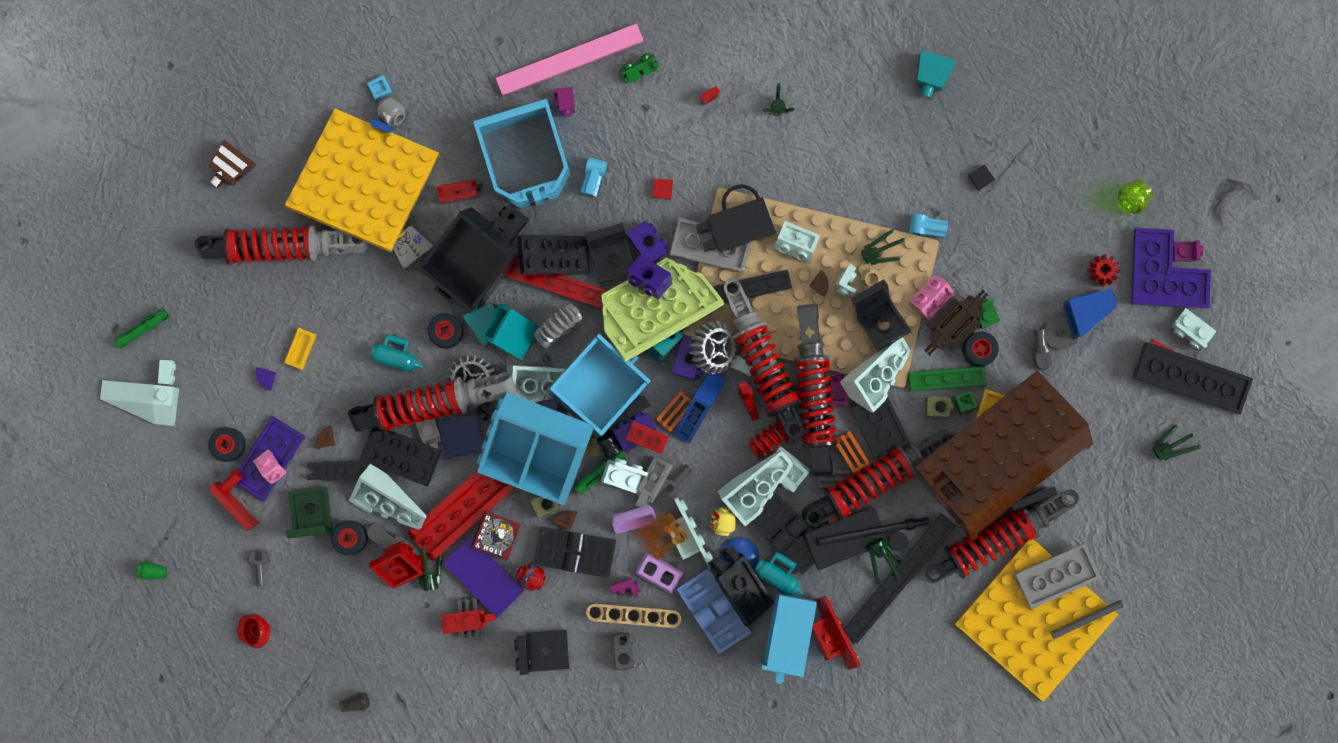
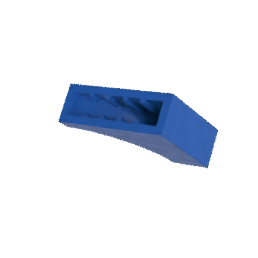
(699, 407)

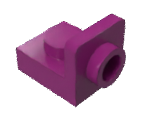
(1187, 251)
(839, 394)
(621, 587)

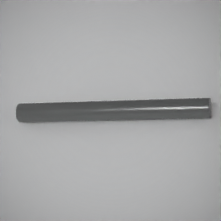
(1087, 619)

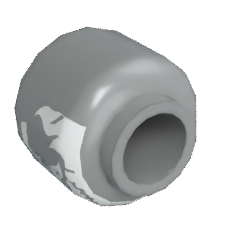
(391, 111)

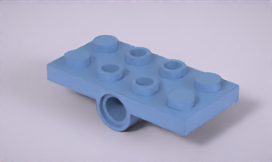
(713, 611)

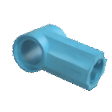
(594, 171)
(922, 226)

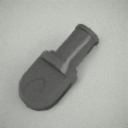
(1041, 352)

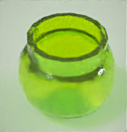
(1134, 197)

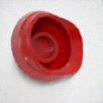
(253, 630)

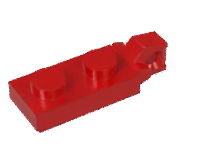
(465, 621)

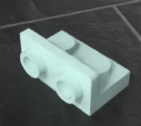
(796, 242)
(846, 278)
(1193, 329)
(623, 476)

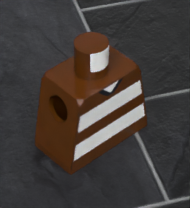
(229, 165)

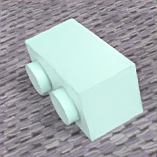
(740, 365)
(166, 372)

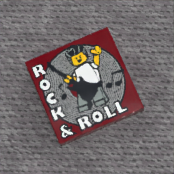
(496, 535)

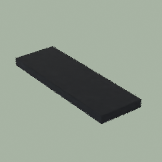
(1192, 378)

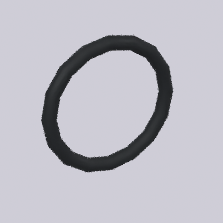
(737, 187)

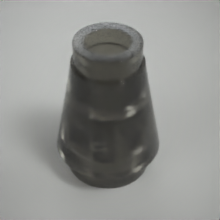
(356, 702)

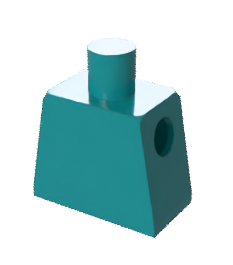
(932, 72)
(479, 319)
(663, 348)

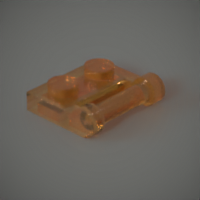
(658, 530)

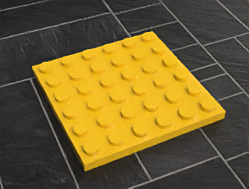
(362, 180)
(1021, 636)

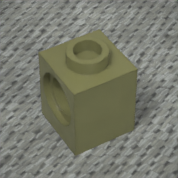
(930, 410)
(540, 511)

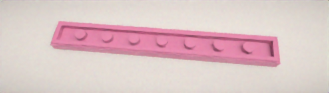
(569, 60)

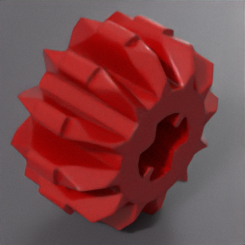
(1109, 275)

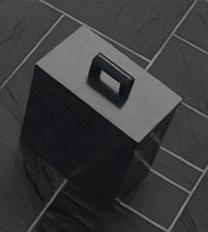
(470, 260)

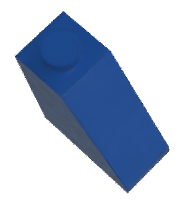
(1088, 311)

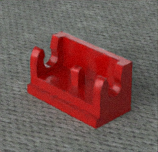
(457, 192)

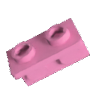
(932, 297)

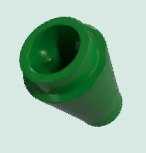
(151, 571)

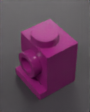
(565, 101)

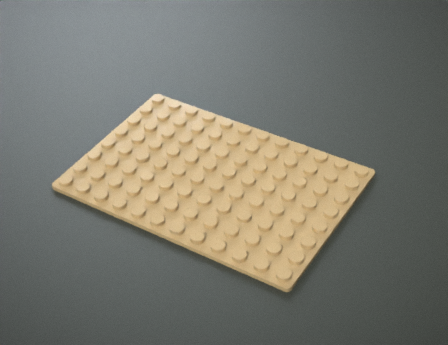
(837, 247)

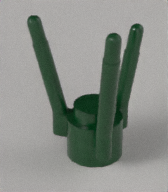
(778, 106)
(871, 253)
(1163, 450)
(880, 548)
(429, 581)

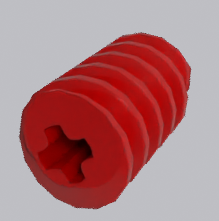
(767, 440)

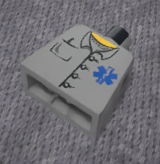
(411, 247)

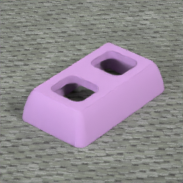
(633, 519)
(661, 568)

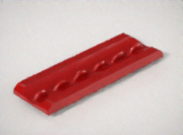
(458, 513)

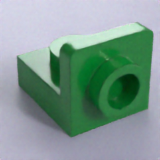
(988, 315)

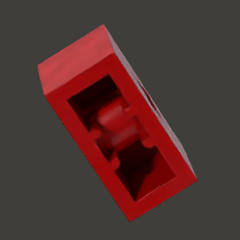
(647, 438)

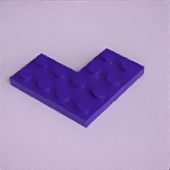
(1157, 281)

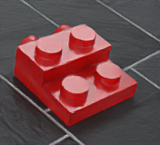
(398, 565)

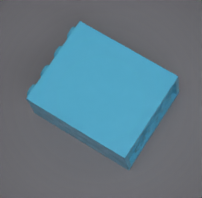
(534, 448)

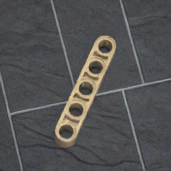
(643, 613)

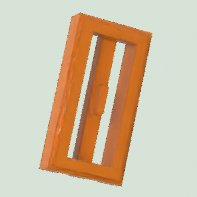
(664, 423)
(843, 438)

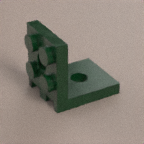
(310, 524)

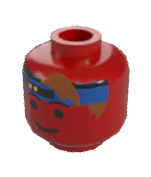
(530, 577)

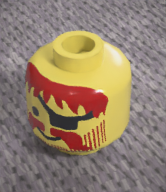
(723, 521)

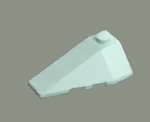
(873, 377)
(533, 381)
(146, 401)
(752, 489)
(381, 494)

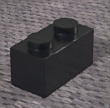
(637, 406)

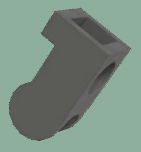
(380, 536)
(623, 651)

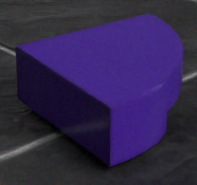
(265, 378)

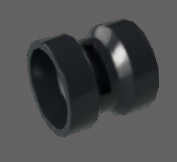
(609, 444)

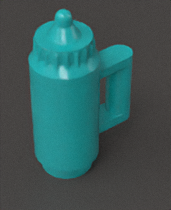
(393, 357)
(776, 576)

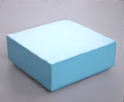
(379, 87)

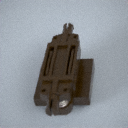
(955, 323)

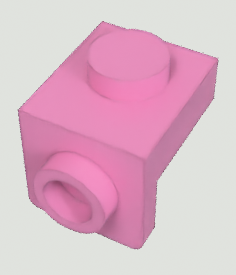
(269, 467)

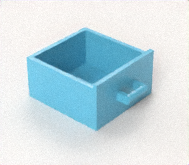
(598, 385)
(789, 636)

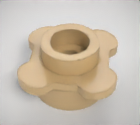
(866, 278)

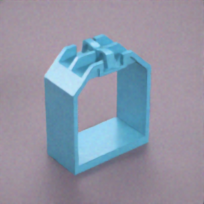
(515, 116)

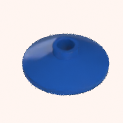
(745, 547)

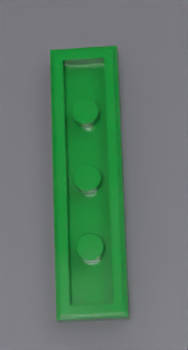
(947, 379)

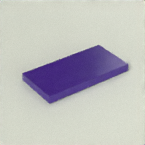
(282, 442)
(483, 577)

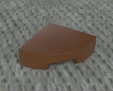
(820, 283)
(325, 438)
(565, 519)

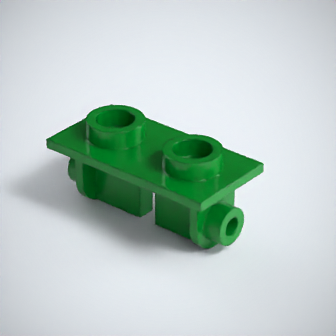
(632, 69)

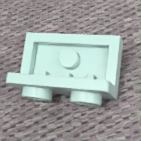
(796, 473)

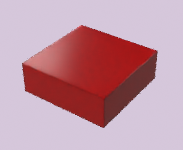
(709, 95)
(662, 189)

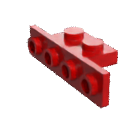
(831, 636)

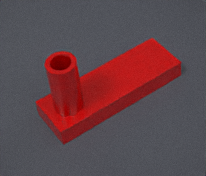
(228, 500)

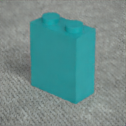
(510, 331)

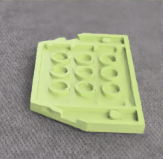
(640, 321)

